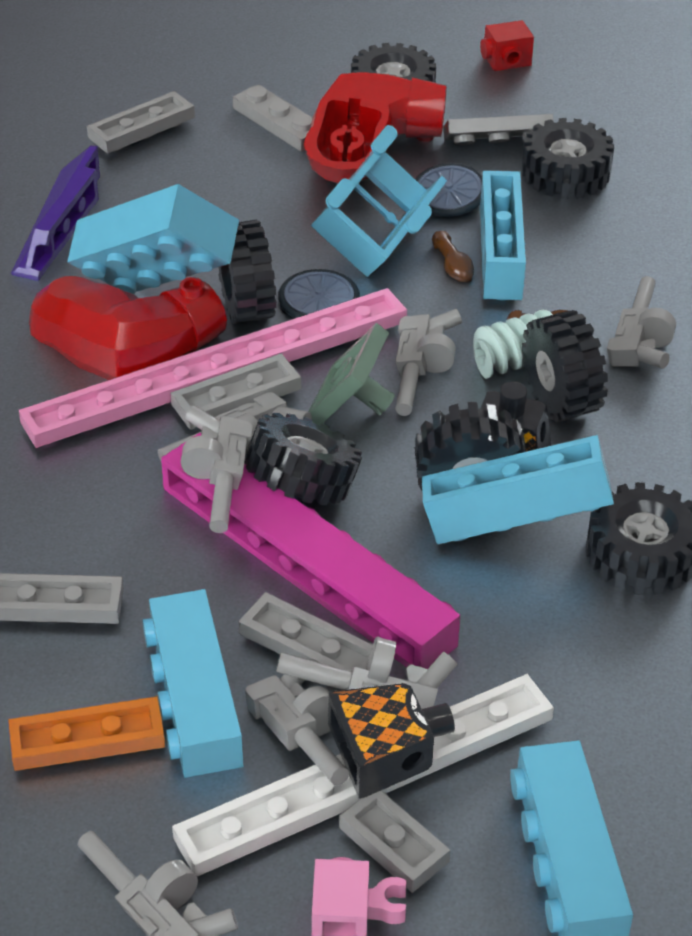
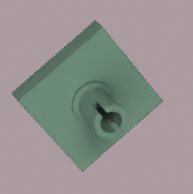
(351, 377)

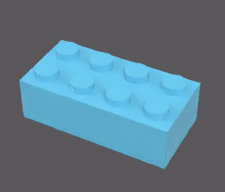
(153, 240)

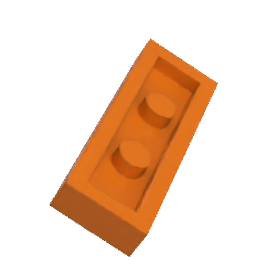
(86, 733)

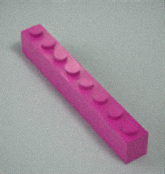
(326, 564)

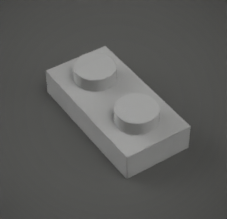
(394, 839)

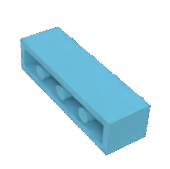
(502, 236)
(517, 490)
(195, 684)
(570, 842)

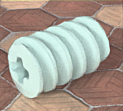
(502, 344)

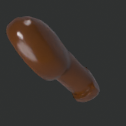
(456, 263)

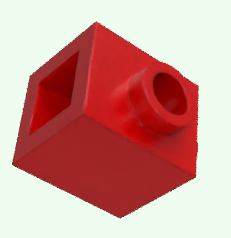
(507, 45)

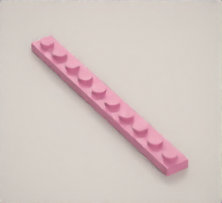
(153, 385)

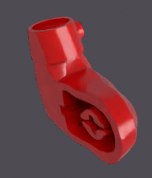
(357, 112)
(117, 331)

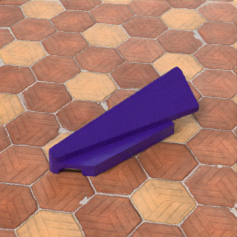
(68, 201)

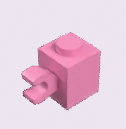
(344, 901)

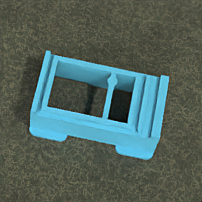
(396, 184)

